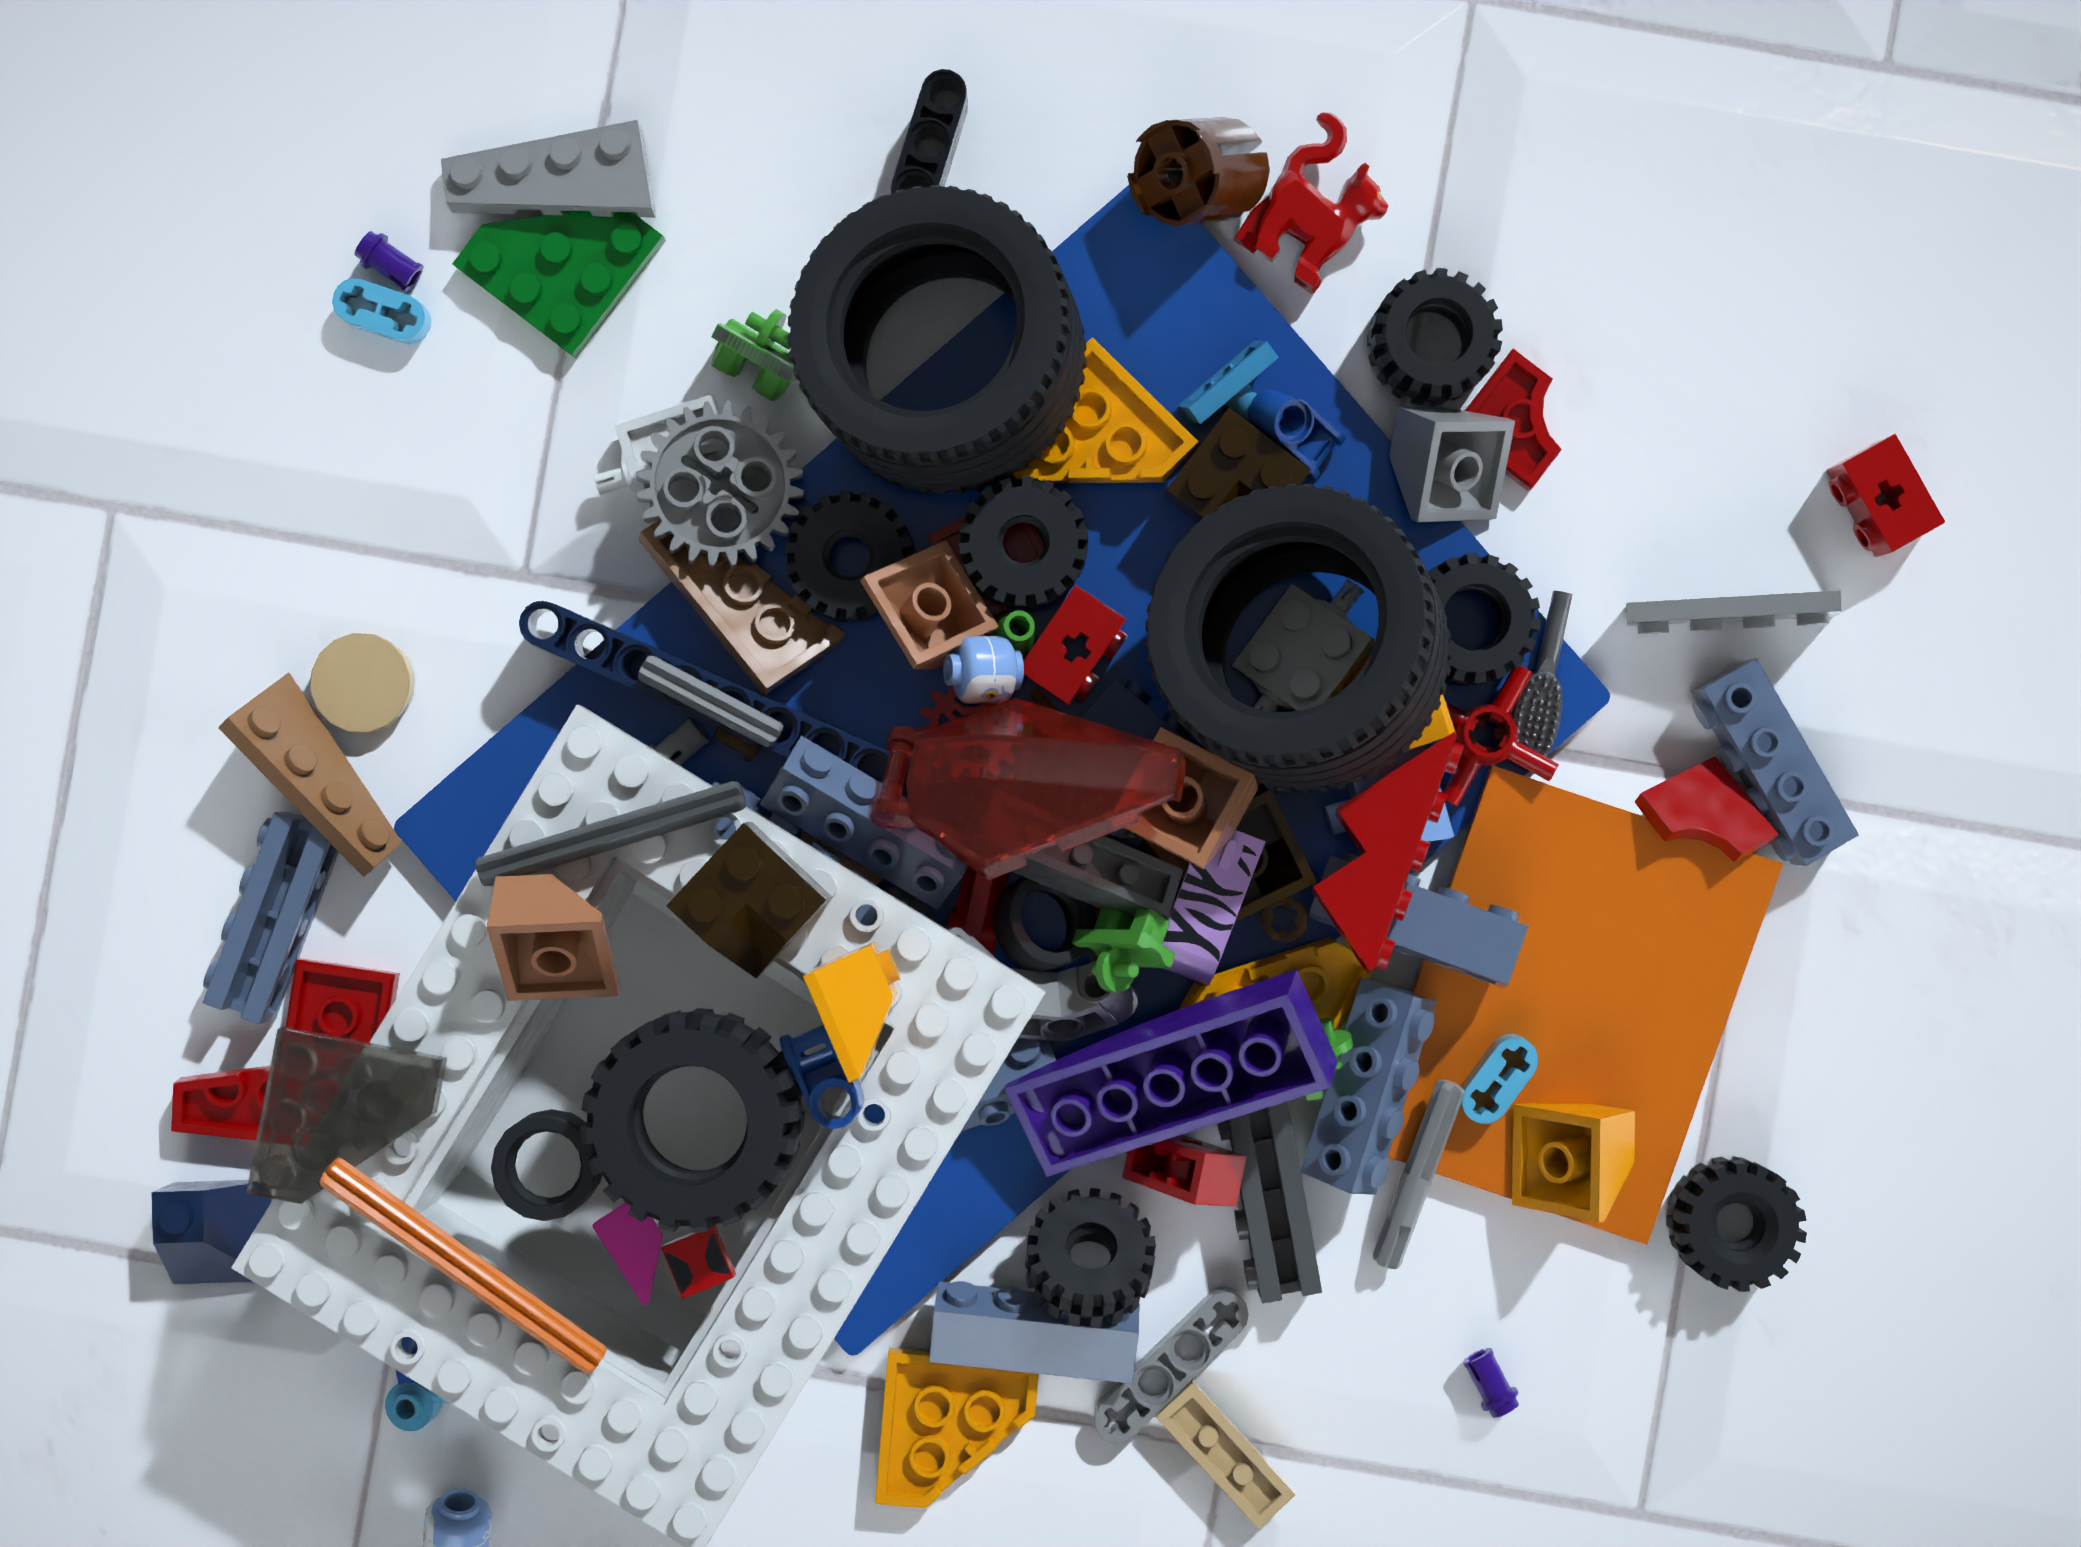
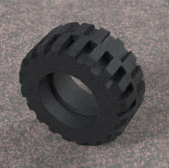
(635, 1166)

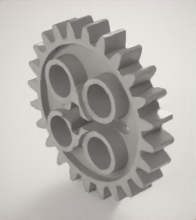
(748, 449)

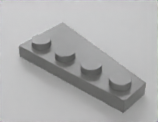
(576, 171)
(1753, 610)

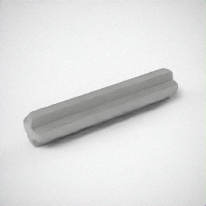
(710, 701)

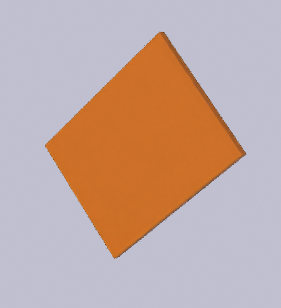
(1614, 984)

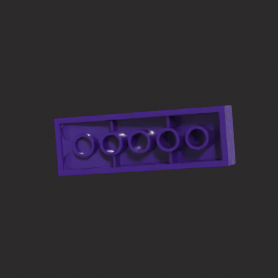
(1176, 1074)

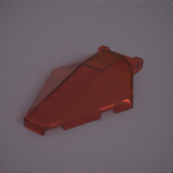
(1022, 783)

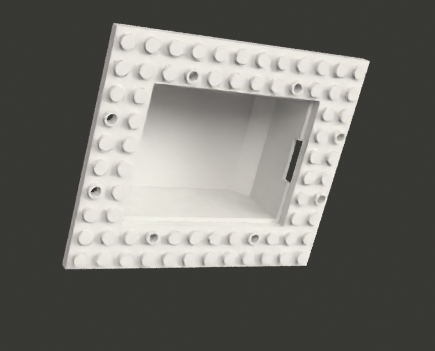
(665, 1414)

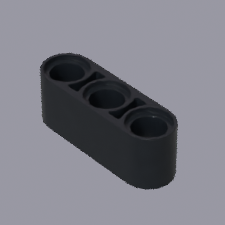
(932, 122)

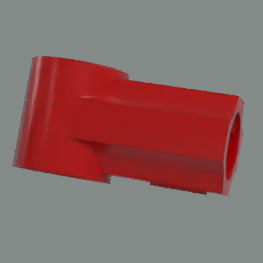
(976, 907)

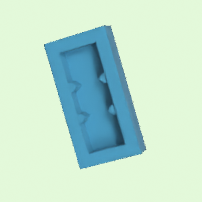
(1230, 384)

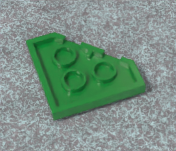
(561, 269)

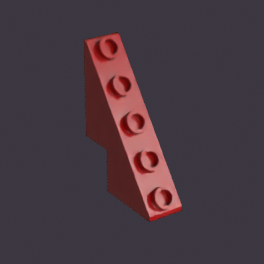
(1387, 831)

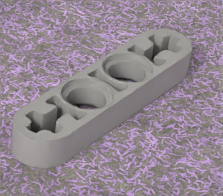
(1177, 1371)

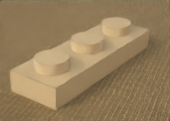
(1226, 1454)

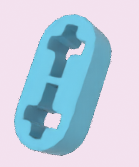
(386, 300)
(1508, 1085)

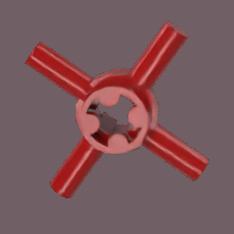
(1506, 731)

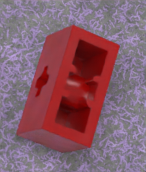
(1908, 507)
(1077, 616)
(1188, 1170)

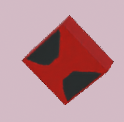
(698, 1261)

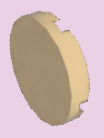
(362, 683)

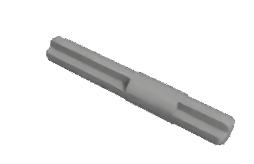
(1418, 1174)

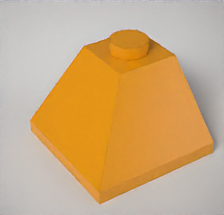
(854, 1002)
(1571, 1157)

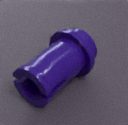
(389, 261)
(1491, 1383)

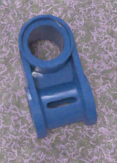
(1299, 432)
(817, 1073)

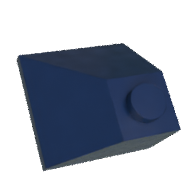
(204, 1228)

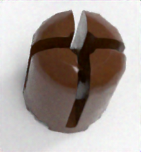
(1198, 170)

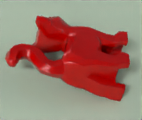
(1306, 214)

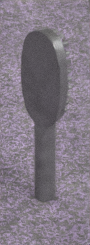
(1540, 704)

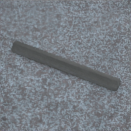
(612, 833)

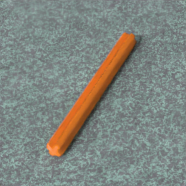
(462, 1265)

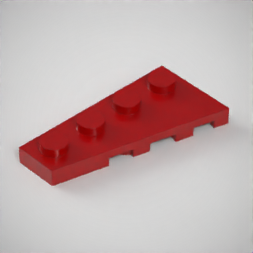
(220, 1103)

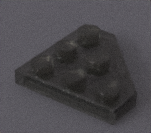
(334, 1102)

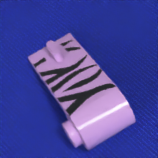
(1209, 907)

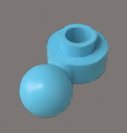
(425, 1403)

